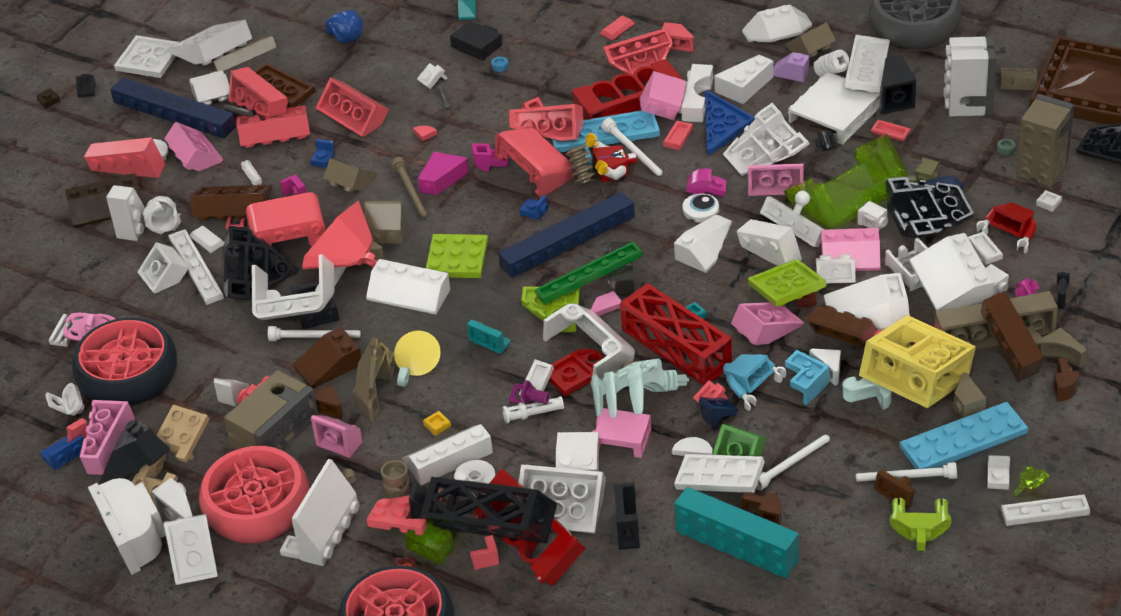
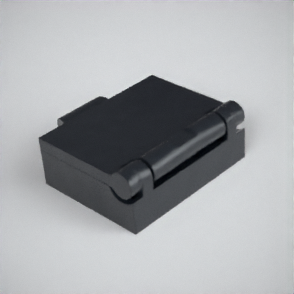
(476, 40)

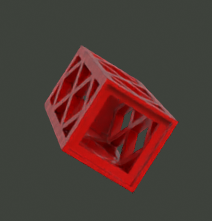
(640, 311)

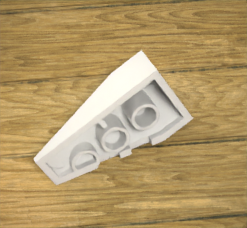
(702, 243)

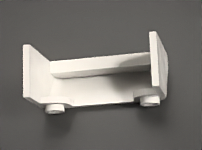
(271, 305)
(613, 345)

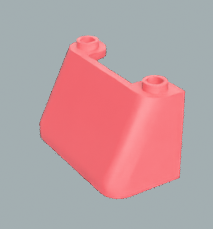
(536, 156)

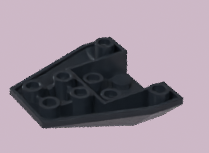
(1102, 143)

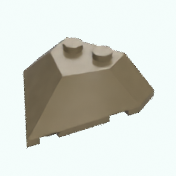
(374, 364)

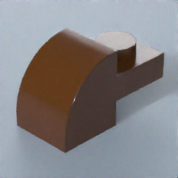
(1065, 381)
(764, 507)

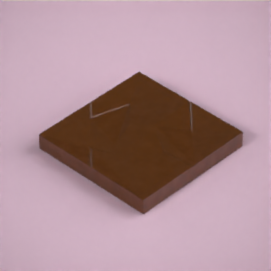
(1085, 77)

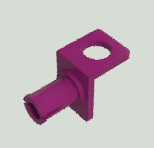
(528, 394)

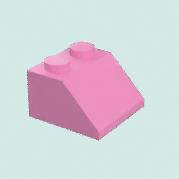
(662, 95)
(336, 435)

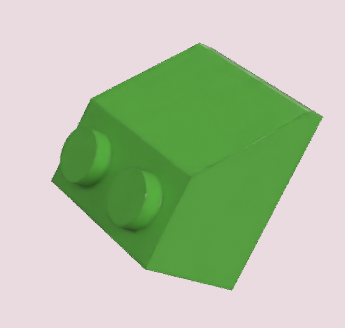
(738, 442)

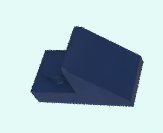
(715, 408)

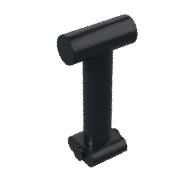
(1062, 280)

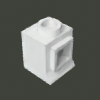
(872, 216)

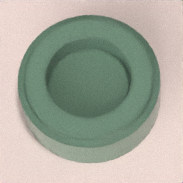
(1006, 147)

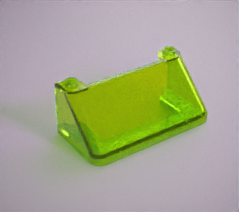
(844, 195)

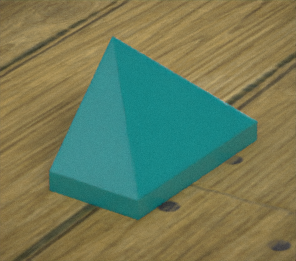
(467, 9)

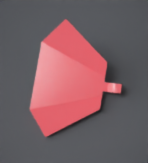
(344, 242)

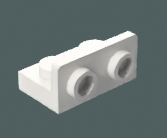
(836, 269)

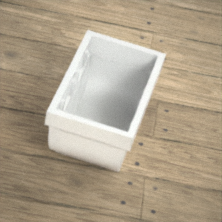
(130, 520)

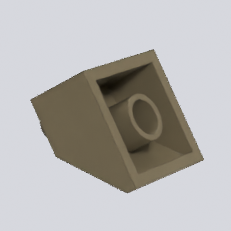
(812, 41)
(347, 175)
(385, 221)

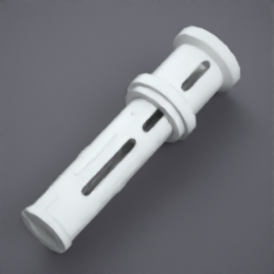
(522, 411)

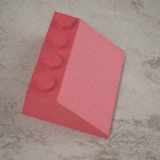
(267, 129)

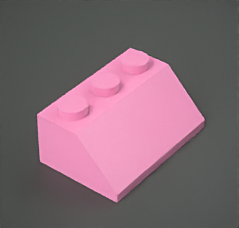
(192, 147)
(773, 178)
(859, 243)

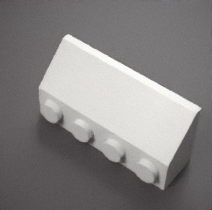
(408, 286)
(449, 454)

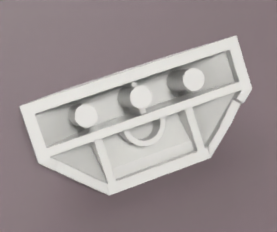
(776, 24)

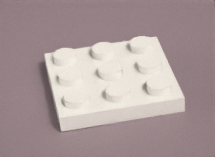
(146, 57)

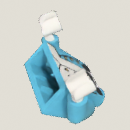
(748, 373)

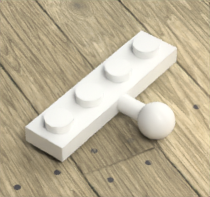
(791, 218)

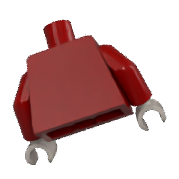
(1012, 219)

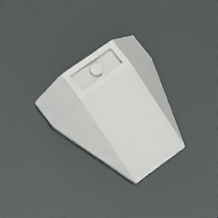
(877, 298)

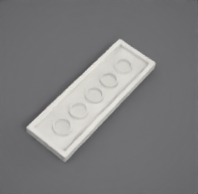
(867, 64)

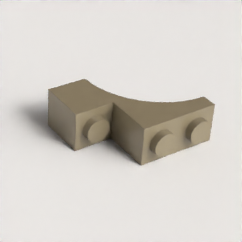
(1060, 345)

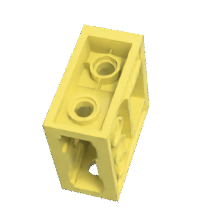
(919, 371)

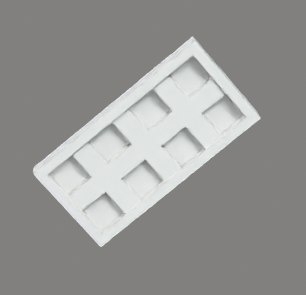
(719, 473)

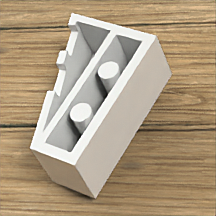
(744, 79)
(769, 241)

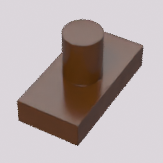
(894, 488)

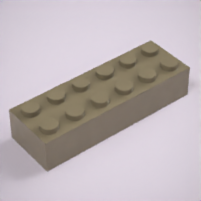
(968, 324)

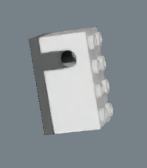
(970, 76)

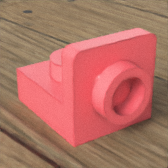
(710, 390)

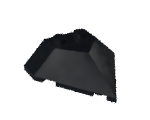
(240, 253)
(133, 450)

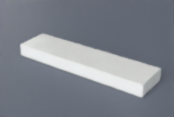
(1045, 510)

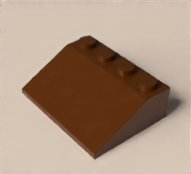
(227, 200)

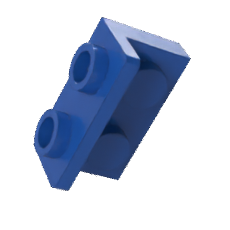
(62, 452)

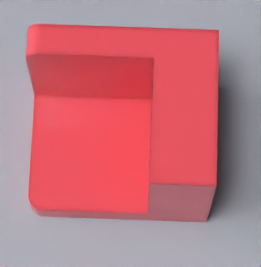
(487, 556)

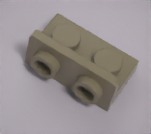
(1018, 78)

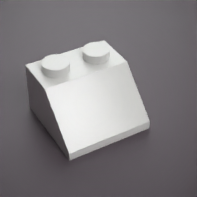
(162, 268)
(578, 450)

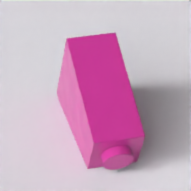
(441, 172)

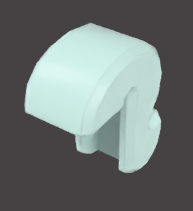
(864, 389)

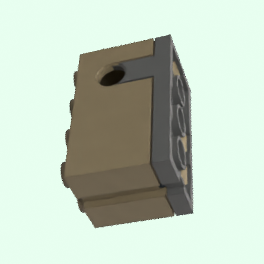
(1045, 139)
(272, 413)

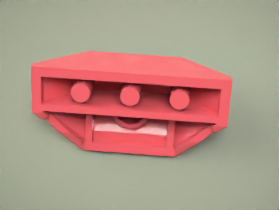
(639, 51)

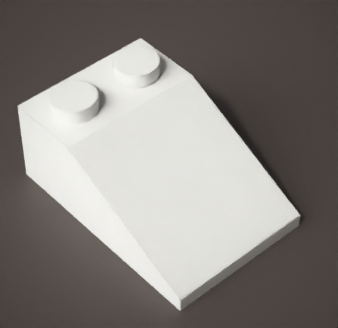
(171, 501)

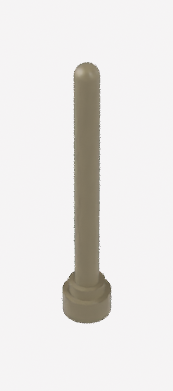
(399, 166)

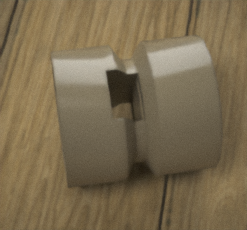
(395, 479)

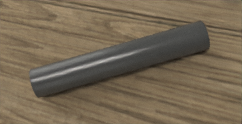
(238, 110)

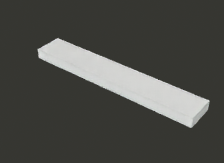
(197, 268)

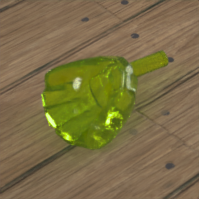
(1031, 478)

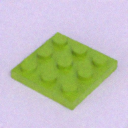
(458, 254)
(786, 282)

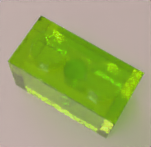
(432, 545)

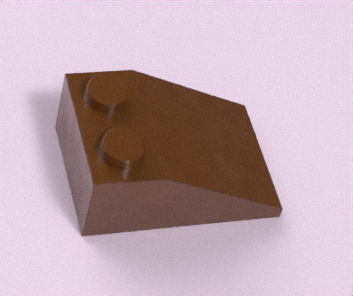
(328, 358)

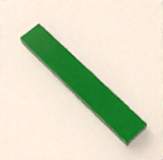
(588, 273)

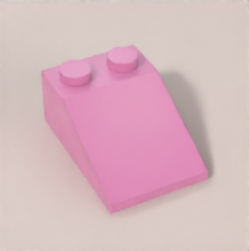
(764, 322)

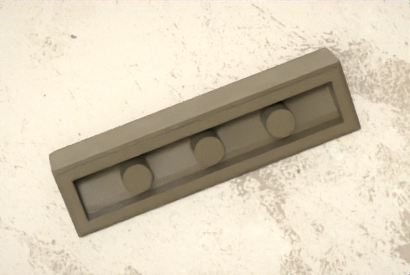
(244, 53)

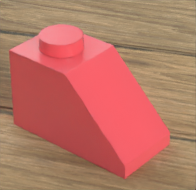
(680, 36)

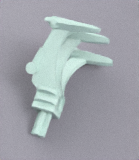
(637, 375)

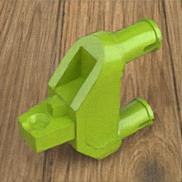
(920, 526)

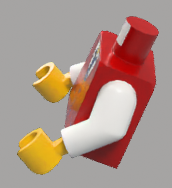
(609, 160)

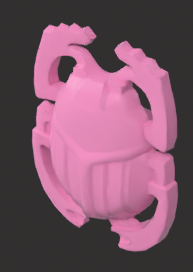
(84, 325)

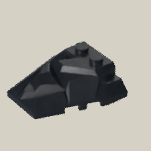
(925, 208)

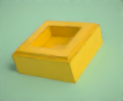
(436, 423)

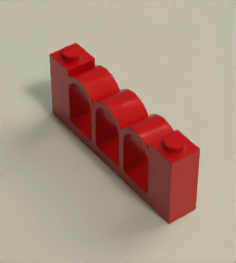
(593, 108)
(557, 555)

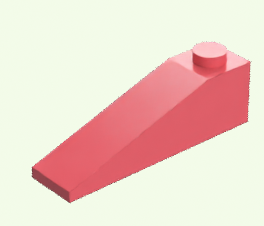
(553, 122)

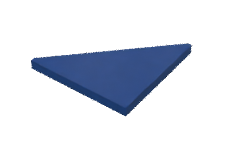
(723, 121)

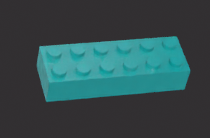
(736, 532)

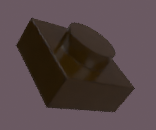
(48, 98)

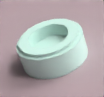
(403, 376)

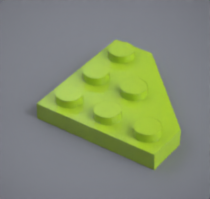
(534, 305)

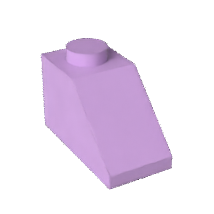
(793, 67)

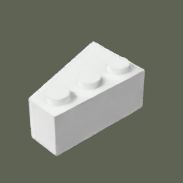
(126, 212)

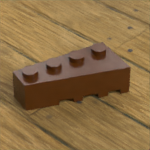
(1012, 336)

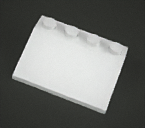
(212, 42)
(952, 273)
(575, 491)
(324, 515)

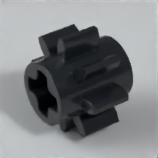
(826, 140)

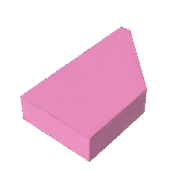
(606, 303)

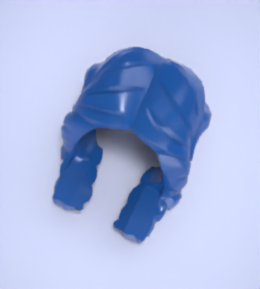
(345, 26)

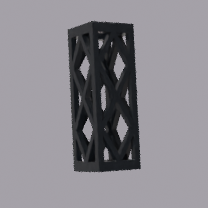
(535, 507)

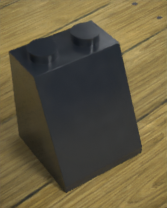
(897, 86)

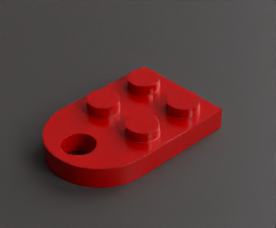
(574, 370)

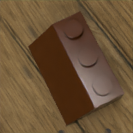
(841, 326)

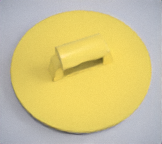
(417, 352)

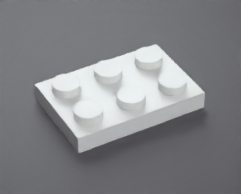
(190, 549)

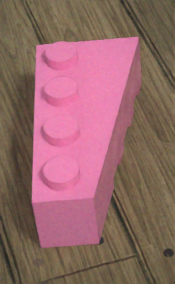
(104, 429)

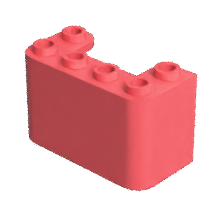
(287, 218)

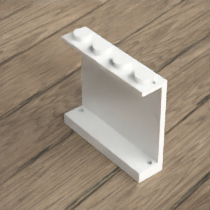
(836, 106)

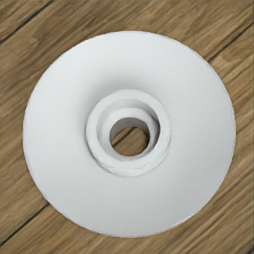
(475, 471)

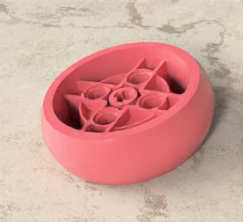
(252, 501)

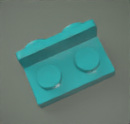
(487, 337)

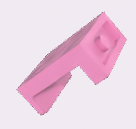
(624, 430)

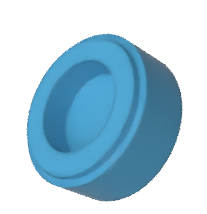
(500, 64)

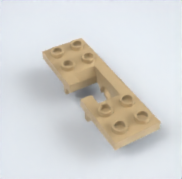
(180, 433)

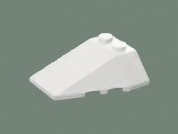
(765, 141)

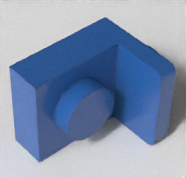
(323, 153)
(535, 209)

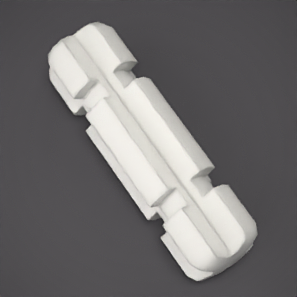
(251, 172)

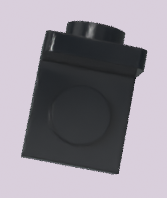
(85, 85)

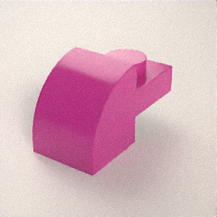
(485, 157)
(702, 181)

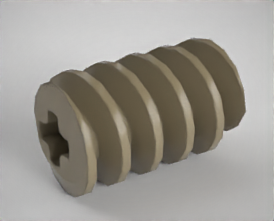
(580, 164)

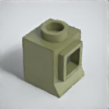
(926, 170)

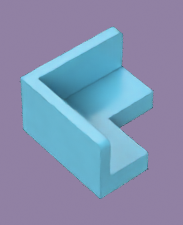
(811, 375)

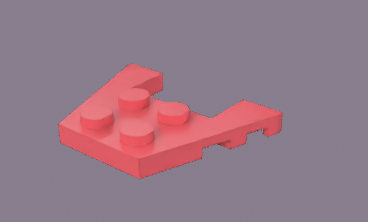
(397, 514)

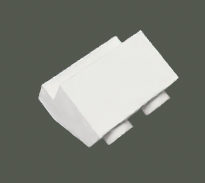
(210, 87)

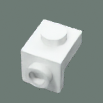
(431, 75)

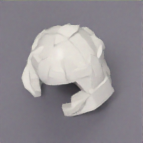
(161, 215)

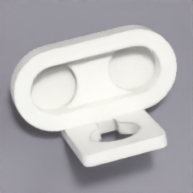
(70, 402)

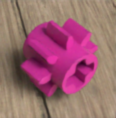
(1026, 287)

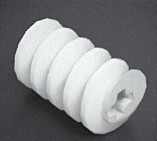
(832, 62)

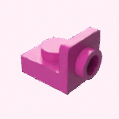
(292, 185)

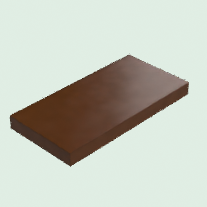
(288, 85)

